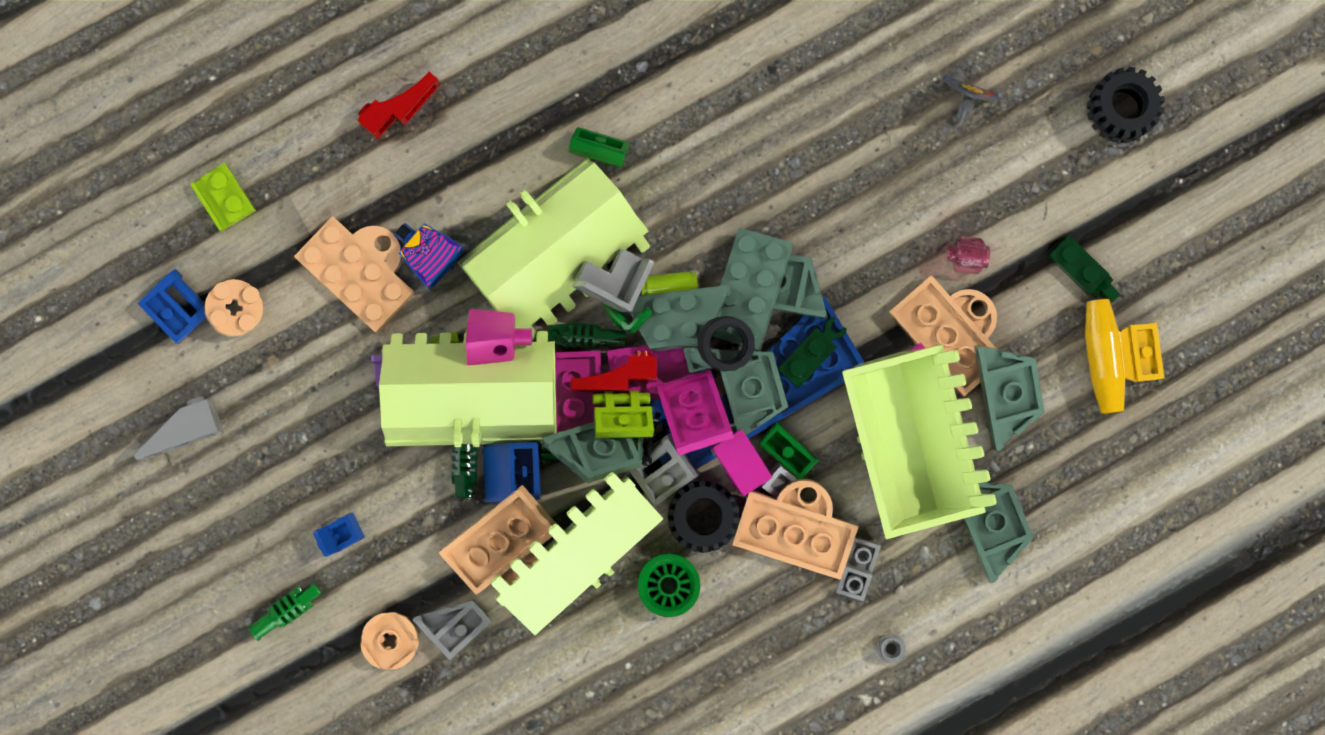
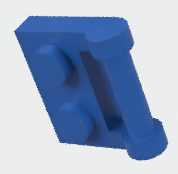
(168, 311)

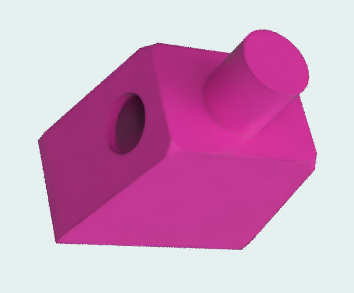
(493, 337)

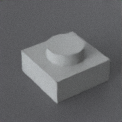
(780, 478)

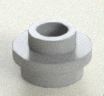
(899, 652)

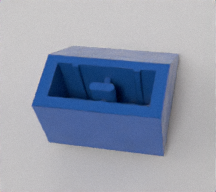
(511, 467)

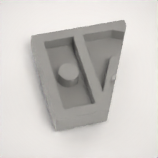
(453, 626)

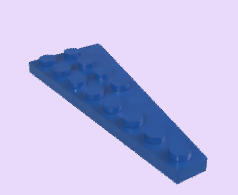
(823, 380)

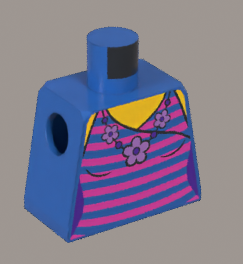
(428, 252)

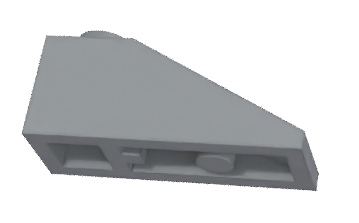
(185, 427)

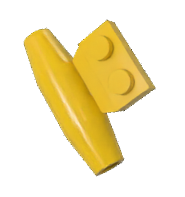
(1119, 355)

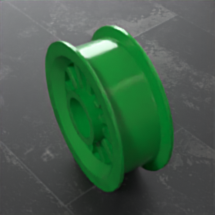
(674, 610)

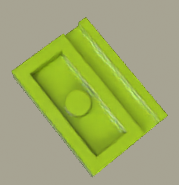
(223, 197)

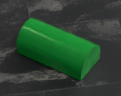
(599, 147)
(788, 451)

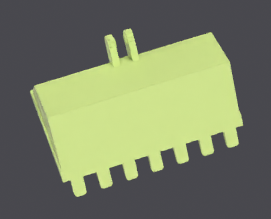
(539, 251)
(441, 400)
(916, 440)
(577, 553)

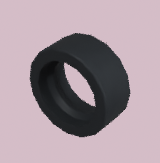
(741, 359)

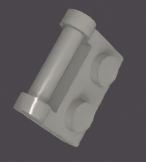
(667, 478)

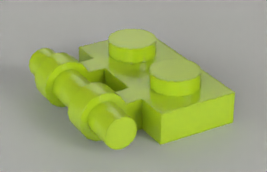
(622, 421)

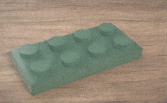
(755, 280)

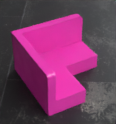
(741, 463)

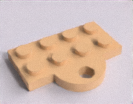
(358, 271)
(937, 318)
(797, 529)
(497, 540)

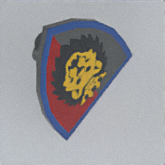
(970, 93)

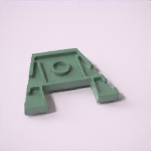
(752, 390)

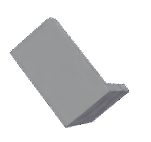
(620, 285)

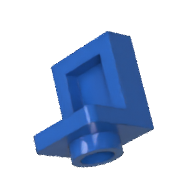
(339, 535)

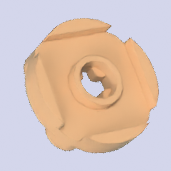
(220, 317)
(373, 639)

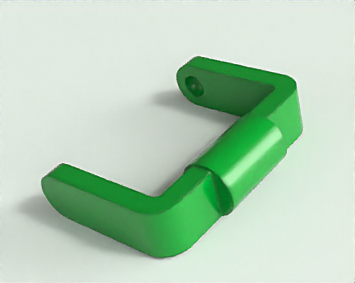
(621, 321)

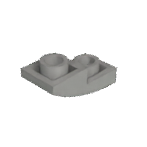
(859, 568)

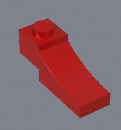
(380, 116)
(638, 368)

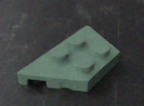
(800, 289)
(679, 316)
(1009, 392)
(592, 456)
(999, 531)

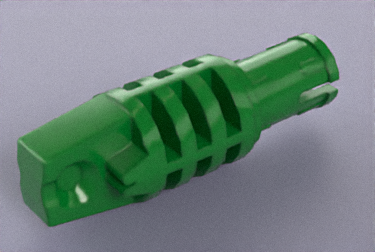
(285, 610)

